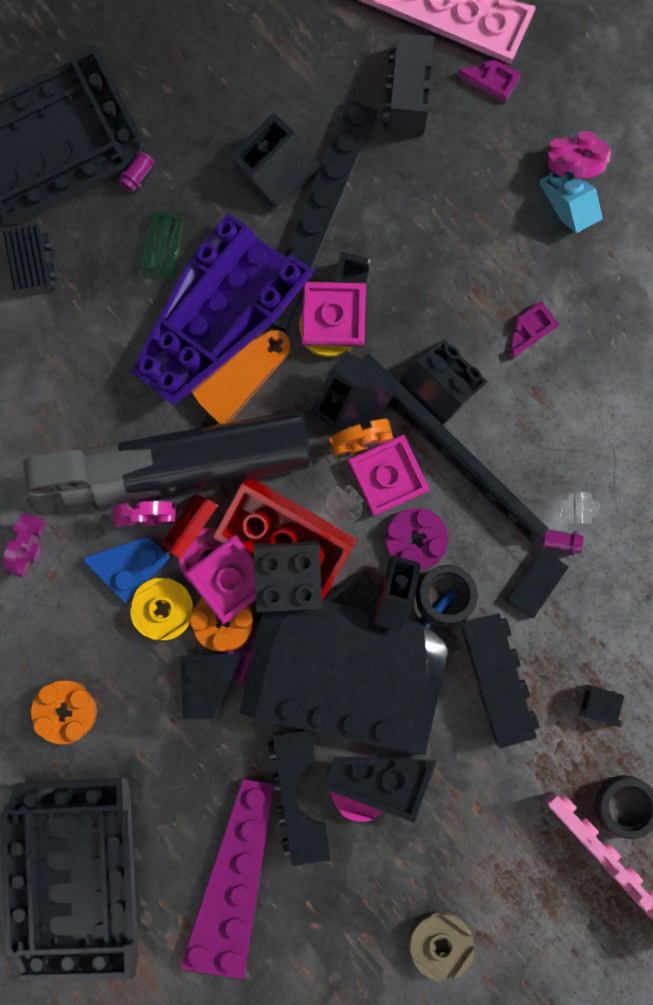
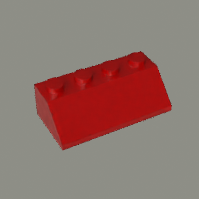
(269, 517)

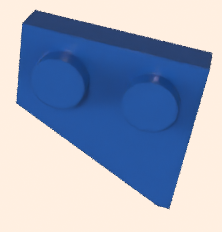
(128, 566)

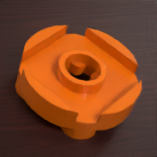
(357, 438)
(222, 638)
(48, 723)

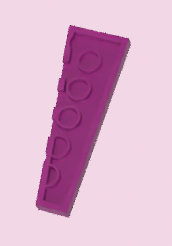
(227, 911)

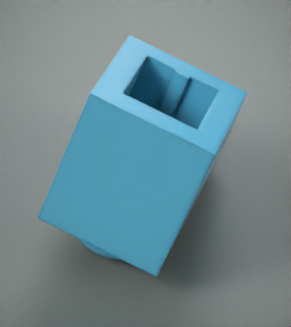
(573, 200)

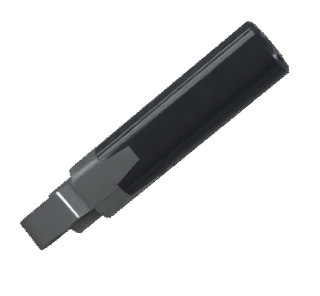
(173, 461)

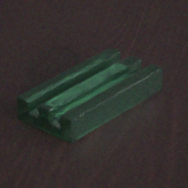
(168, 219)

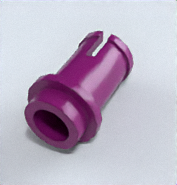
(136, 172)
(563, 541)

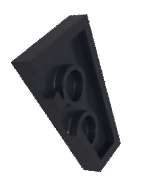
(382, 783)

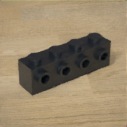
(499, 681)

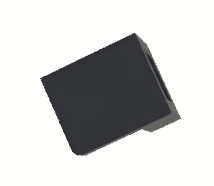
(352, 269)
(602, 705)

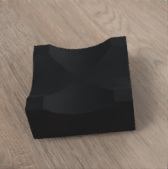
(287, 576)

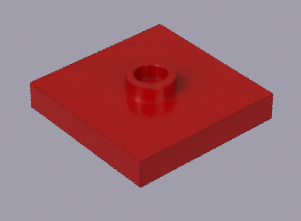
(188, 525)

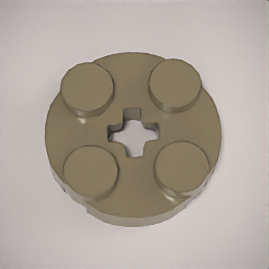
(445, 964)

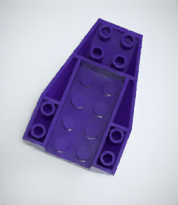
(217, 308)

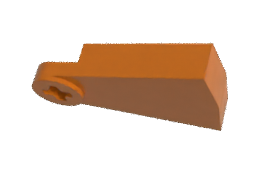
(242, 377)

